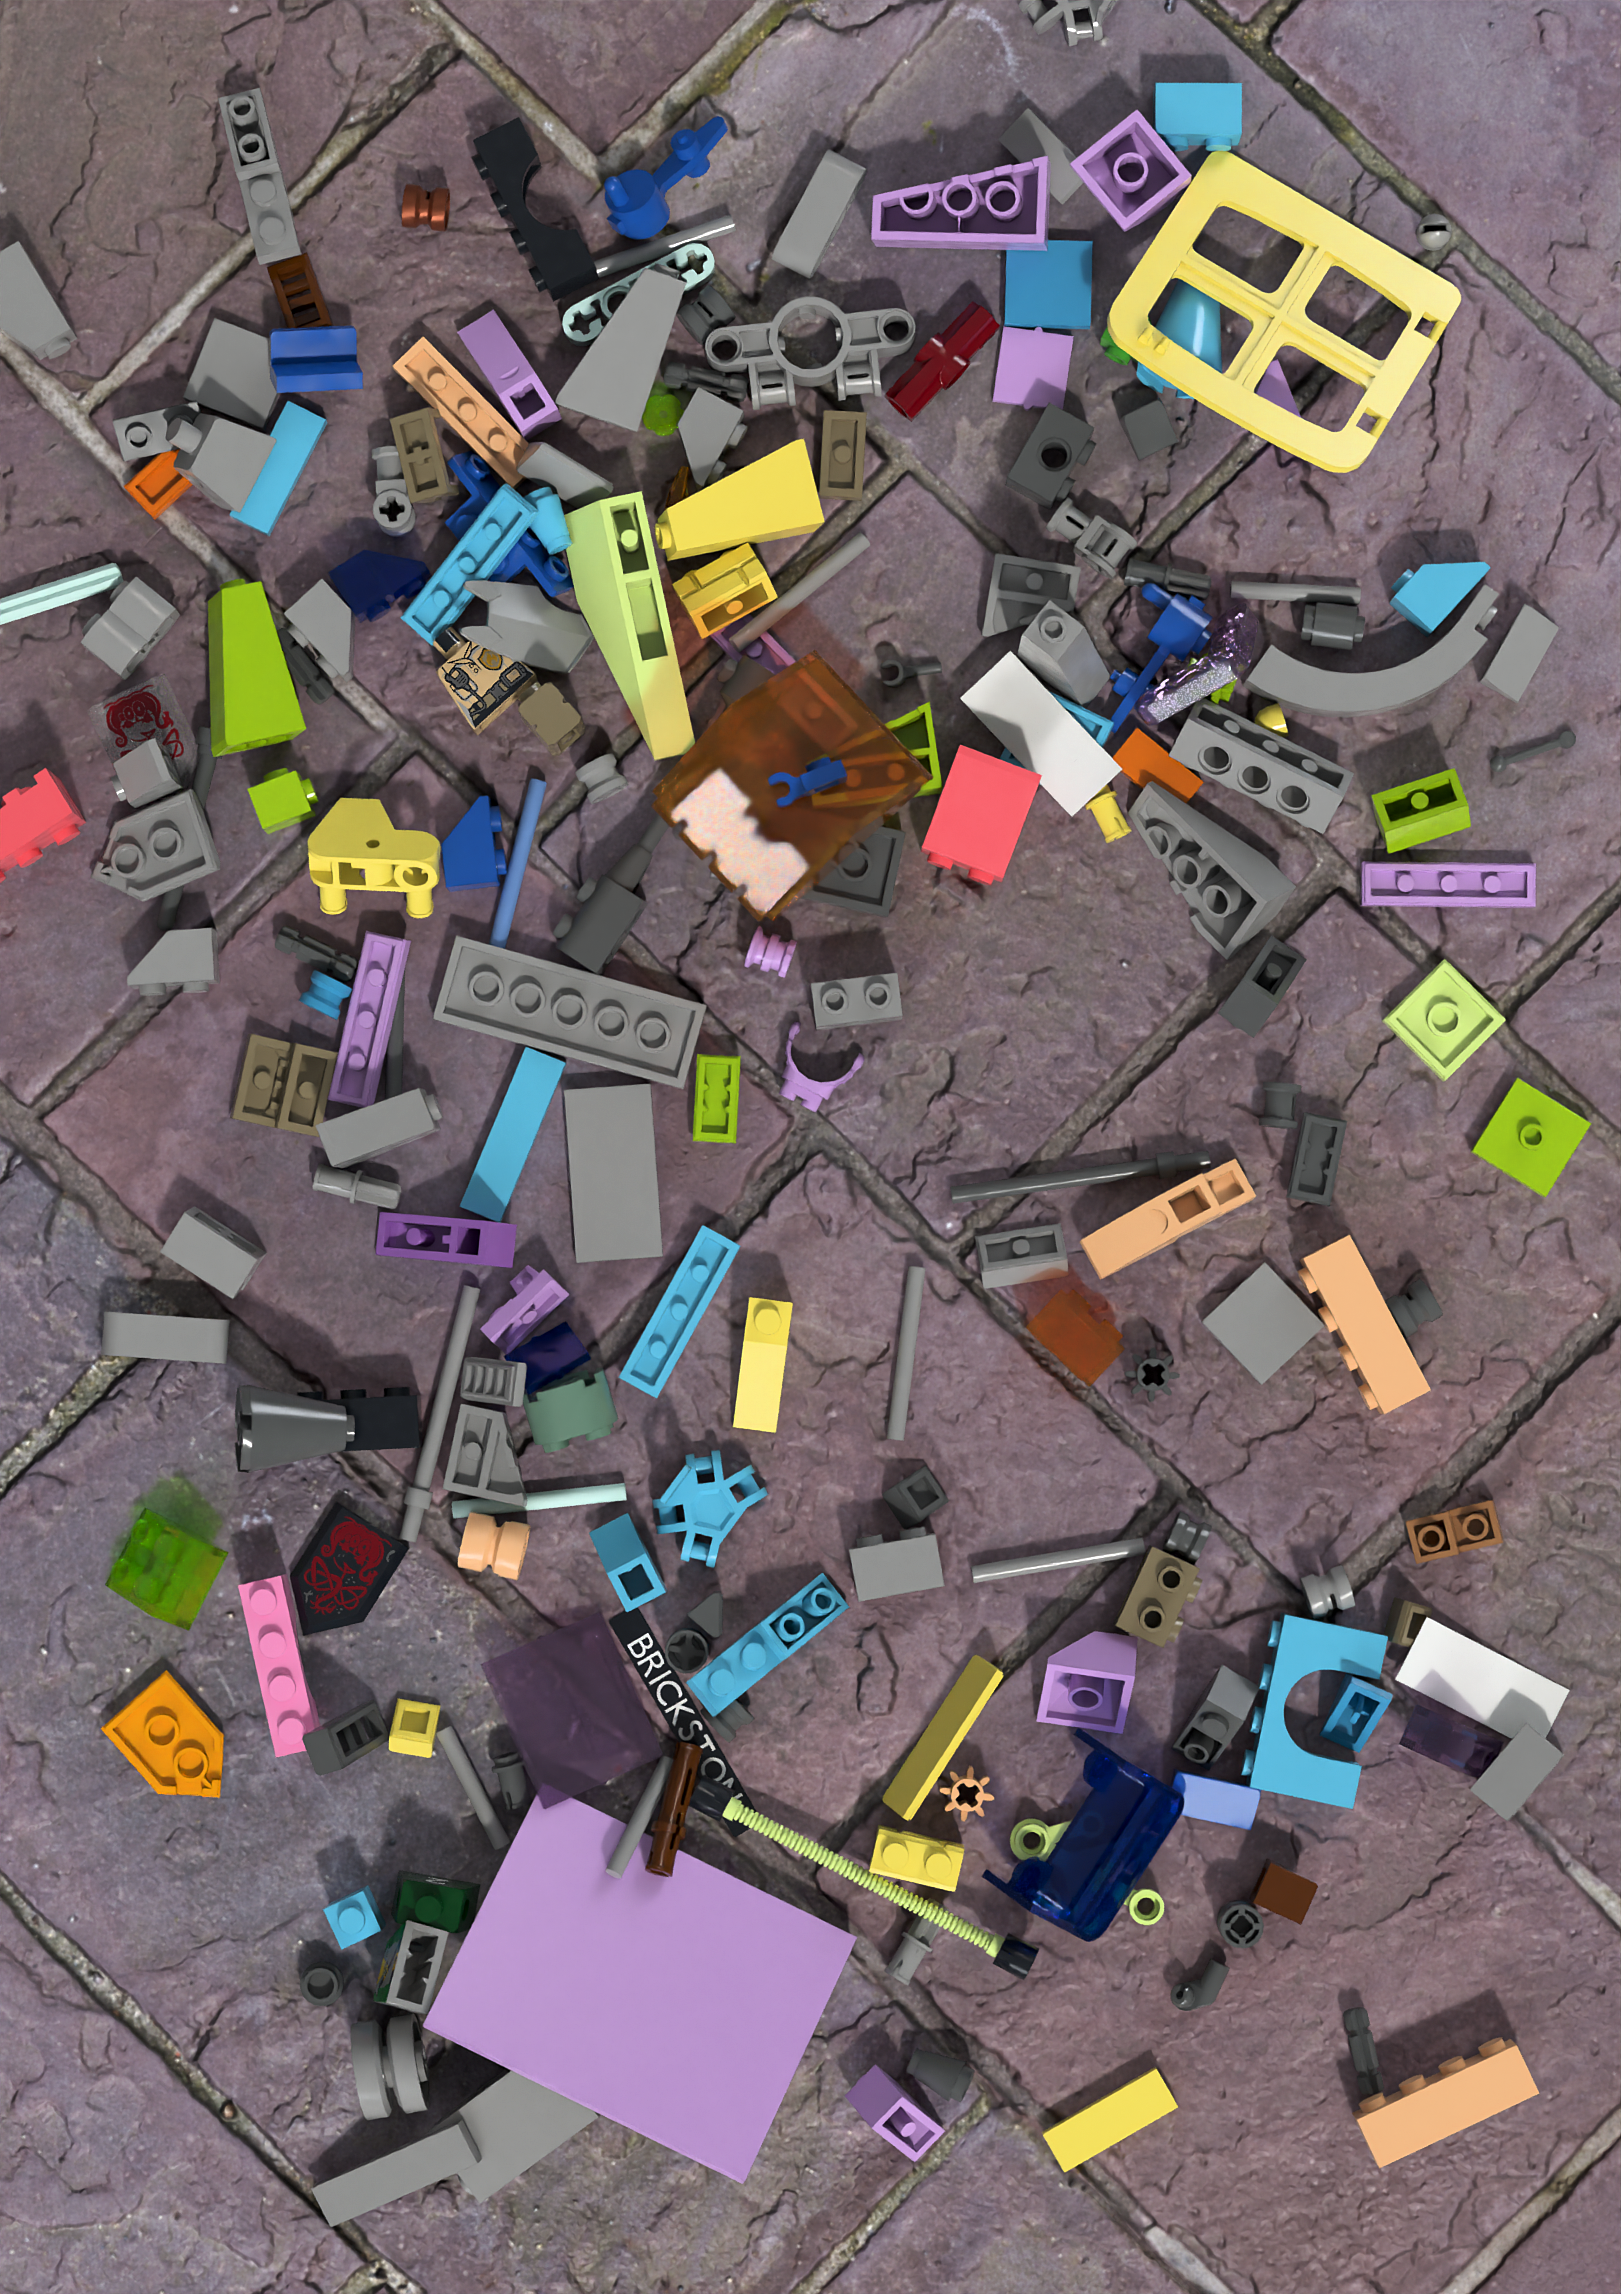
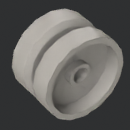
(396, 2064)

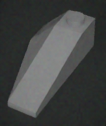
(1220, 876)

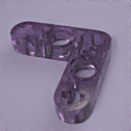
(1226, 660)

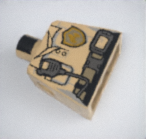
(480, 679)

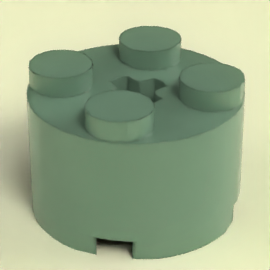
(570, 1409)

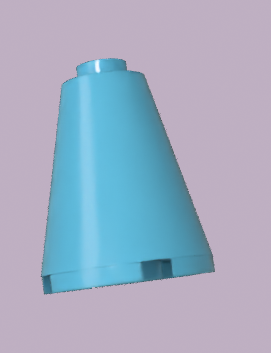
(1192, 323)

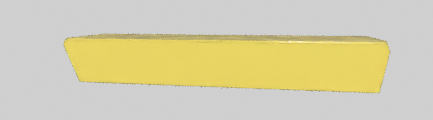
(942, 1737)

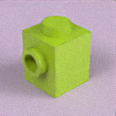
(283, 799)

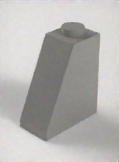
(28, 308)
(379, 1127)

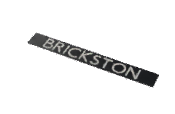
(676, 1704)

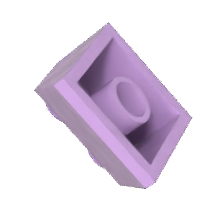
(1132, 172)

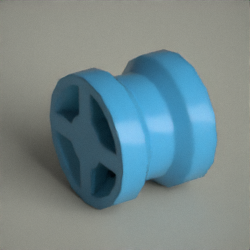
(325, 994)

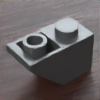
(1216, 1717)

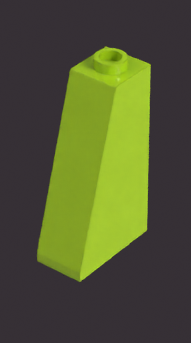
(248, 673)

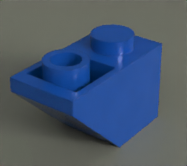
(471, 849)

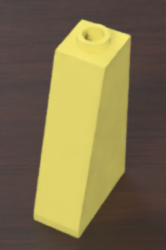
(753, 505)

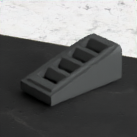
(344, 1739)

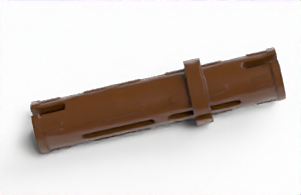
(672, 1816)

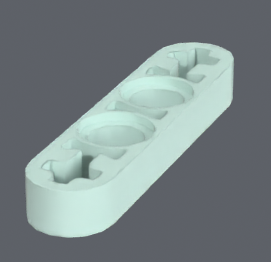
(586, 309)

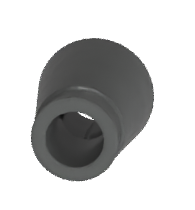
(941, 2074)

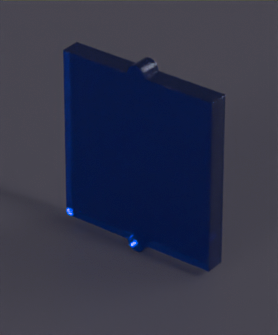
(549, 1356)

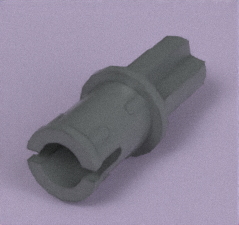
(1168, 579)

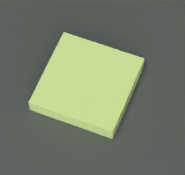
(1444, 1020)

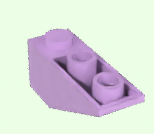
(510, 375)

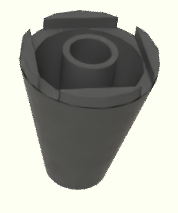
(286, 1428)

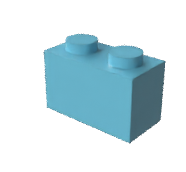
(1198, 115)

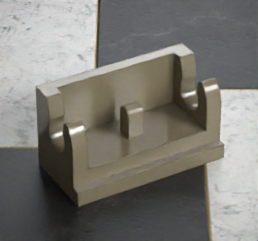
(422, 456)

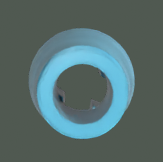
(550, 523)

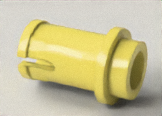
(1108, 814)

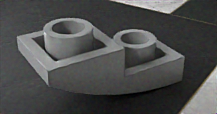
(1032, 139)

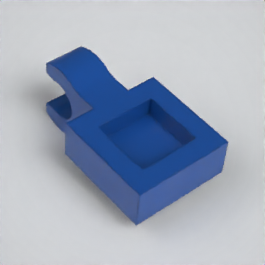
(819, 777)

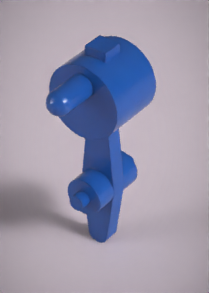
(639, 198)
(1176, 632)

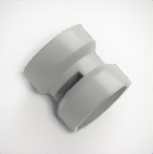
(1327, 1592)

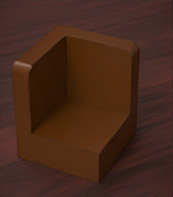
(1283, 1891)

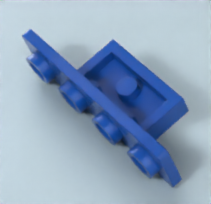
(527, 551)

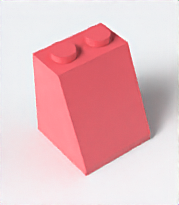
(980, 815)

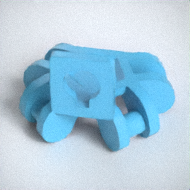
(707, 1507)

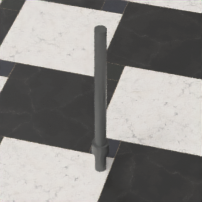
(1164, 1165)

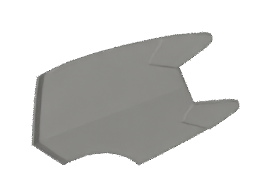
(528, 627)

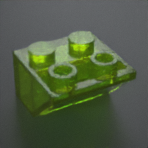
(166, 1569)

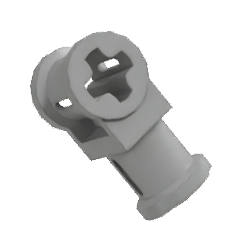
(391, 492)
(1092, 538)

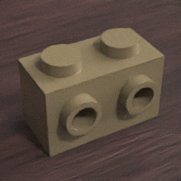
(1157, 1597)

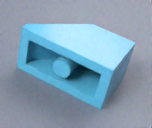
(1434, 592)

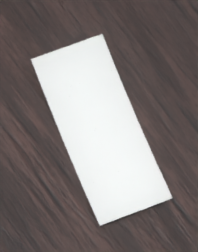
(1041, 733)
(1480, 1682)

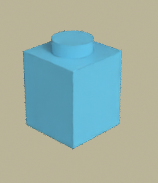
(354, 1917)

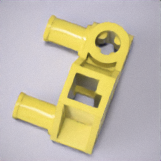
(361, 837)

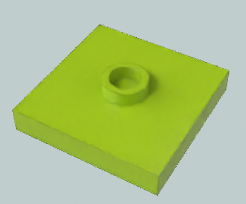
(1530, 1137)

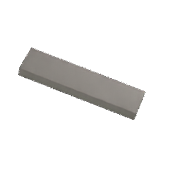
(396, 2173)

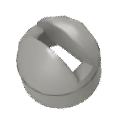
(1435, 239)

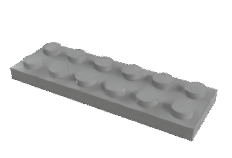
(569, 1012)

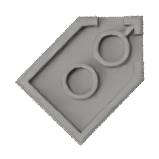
(158, 848)

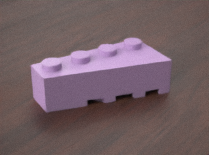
(973, 211)

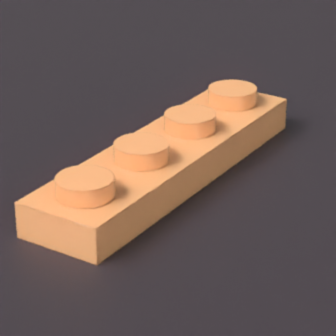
(464, 410)

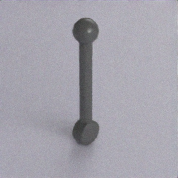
(1564, 740)

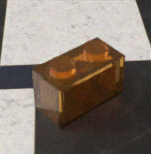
(1075, 1336)

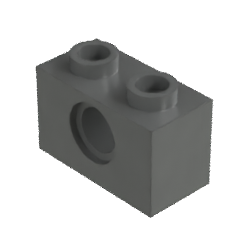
(1053, 431)

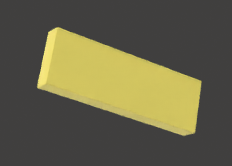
(1109, 2119)

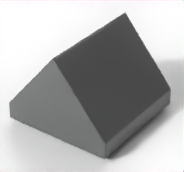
(709, 1614)

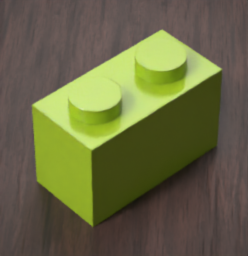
(1421, 810)

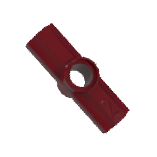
(942, 361)

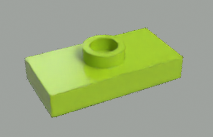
(716, 1098)

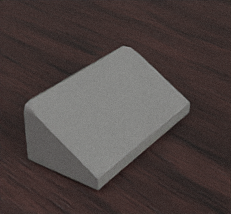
(563, 475)
(1519, 653)
(1022, 1256)

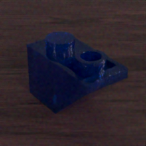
(376, 580)

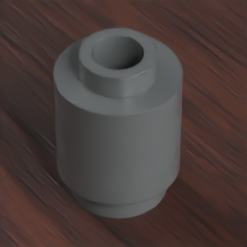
(1332, 625)

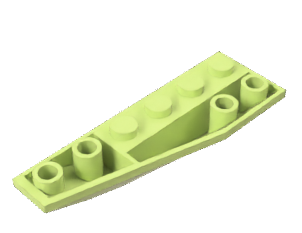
(628, 615)

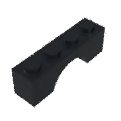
(557, 255)

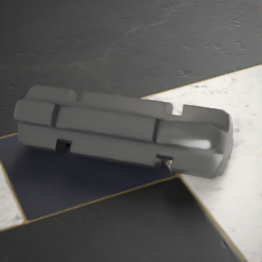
(707, 379)
(304, 669)
(316, 953)
(1363, 2050)

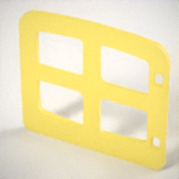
(1280, 316)

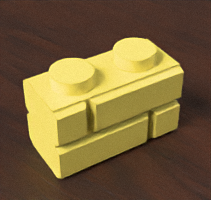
(724, 590)
(916, 1858)

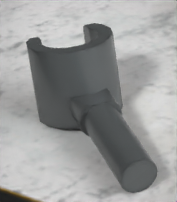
(909, 671)

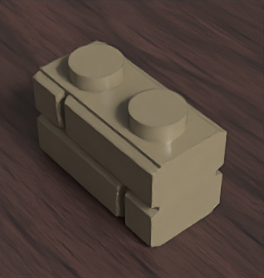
(550, 717)

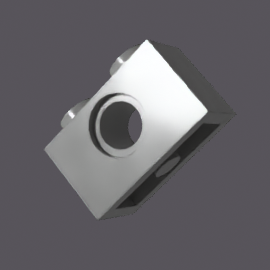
(856, 1001)

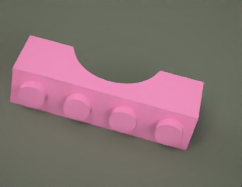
(278, 1662)

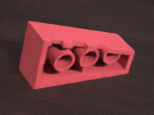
(35, 820)

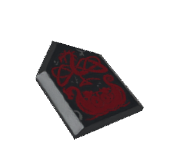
(343, 1571)

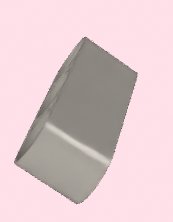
(819, 214)
(165, 1337)

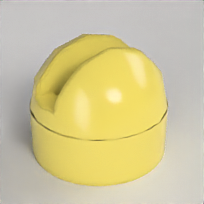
(1272, 720)

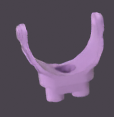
(809, 1090)

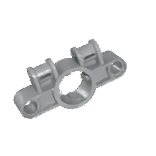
(772, 376)

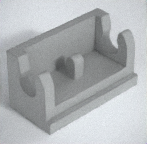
(213, 1252)
(1517, 1772)

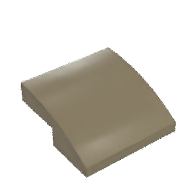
(283, 1085)

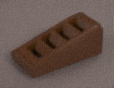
(291, 268)

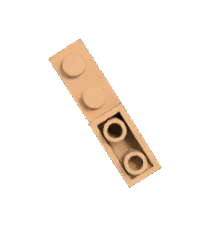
(1167, 1218)

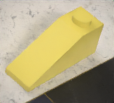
(762, 1364)

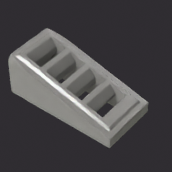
(493, 1381)

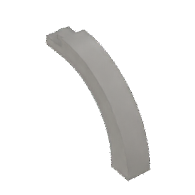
(1366, 694)

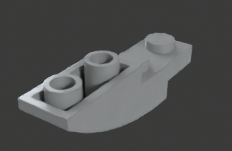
(260, 176)

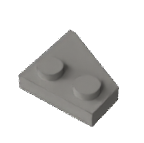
(1023, 588)
(484, 1458)

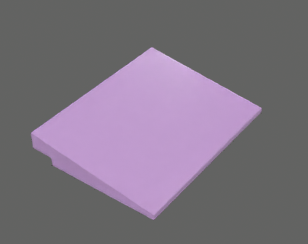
(643, 1990)

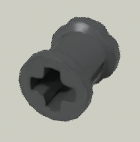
(1280, 1105)

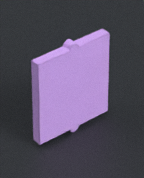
(1032, 368)

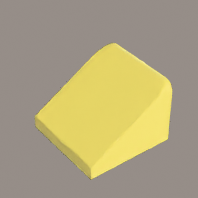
(414, 1728)

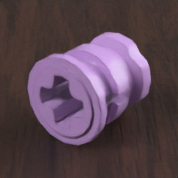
(770, 952)

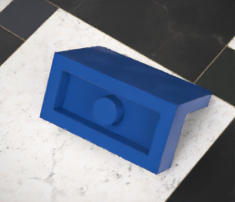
(314, 359)

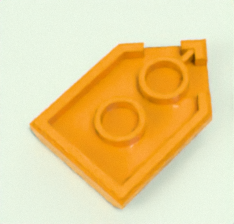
(170, 1740)

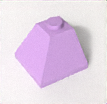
(1090, 1683)

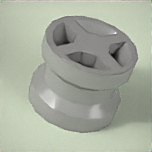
(601, 778)

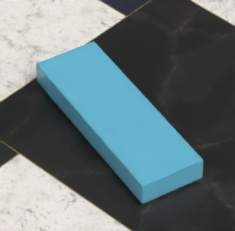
(296, 438)

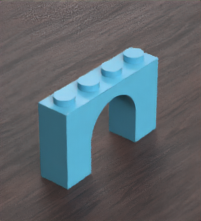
(1300, 1649)

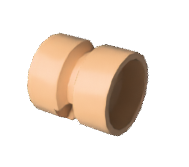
(493, 1545)

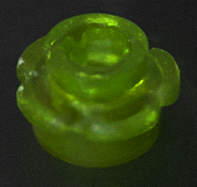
(659, 425)

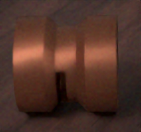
(425, 207)

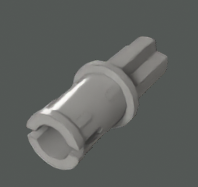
(356, 1187)
(914, 1947)

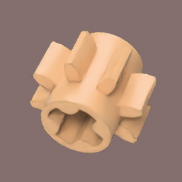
(964, 1805)

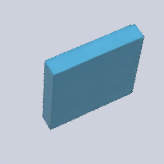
(1049, 286)

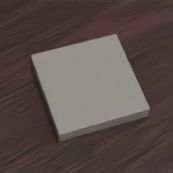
(234, 375)
(1262, 1323)

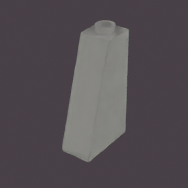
(624, 358)
(1063, 655)

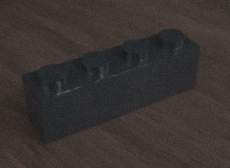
(380, 1421)

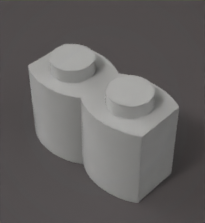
(129, 627)

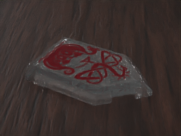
(144, 714)

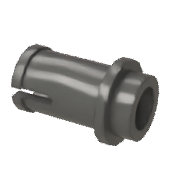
(512, 1780)

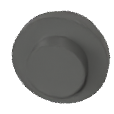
(322, 1983)

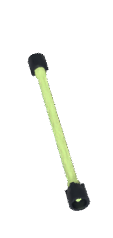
(1009, 1953)

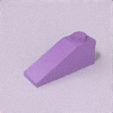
(446, 1239)

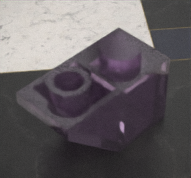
(1450, 1742)

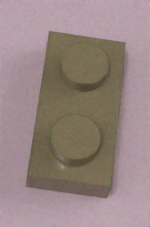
(842, 455)

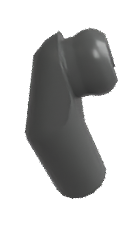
(1200, 1992)

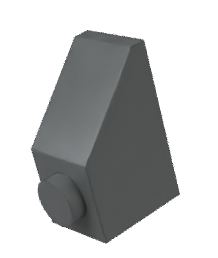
(1262, 986)

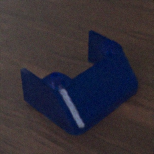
(1102, 1847)

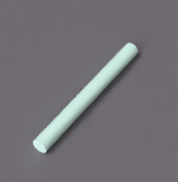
(543, 1500)

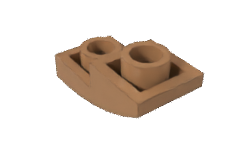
(1454, 1531)

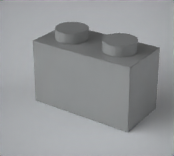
(896, 1565)

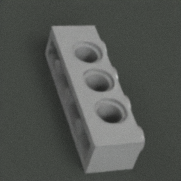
(1281, 762)

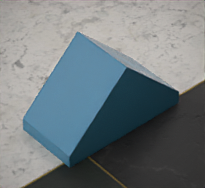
(1355, 1712)

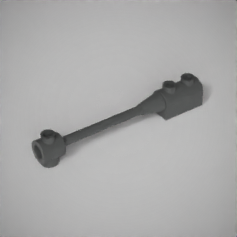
(611, 902)

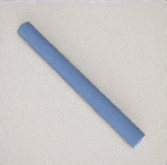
(517, 863)

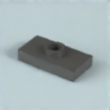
(1316, 1159)

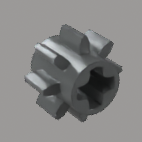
(1164, 1374)

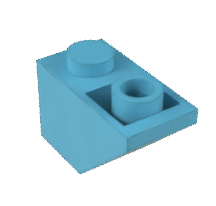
(627, 1562)

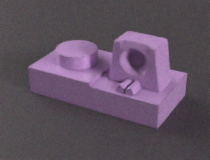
(535, 1299)

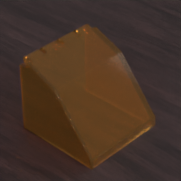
(782, 727)

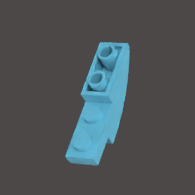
(767, 1644)

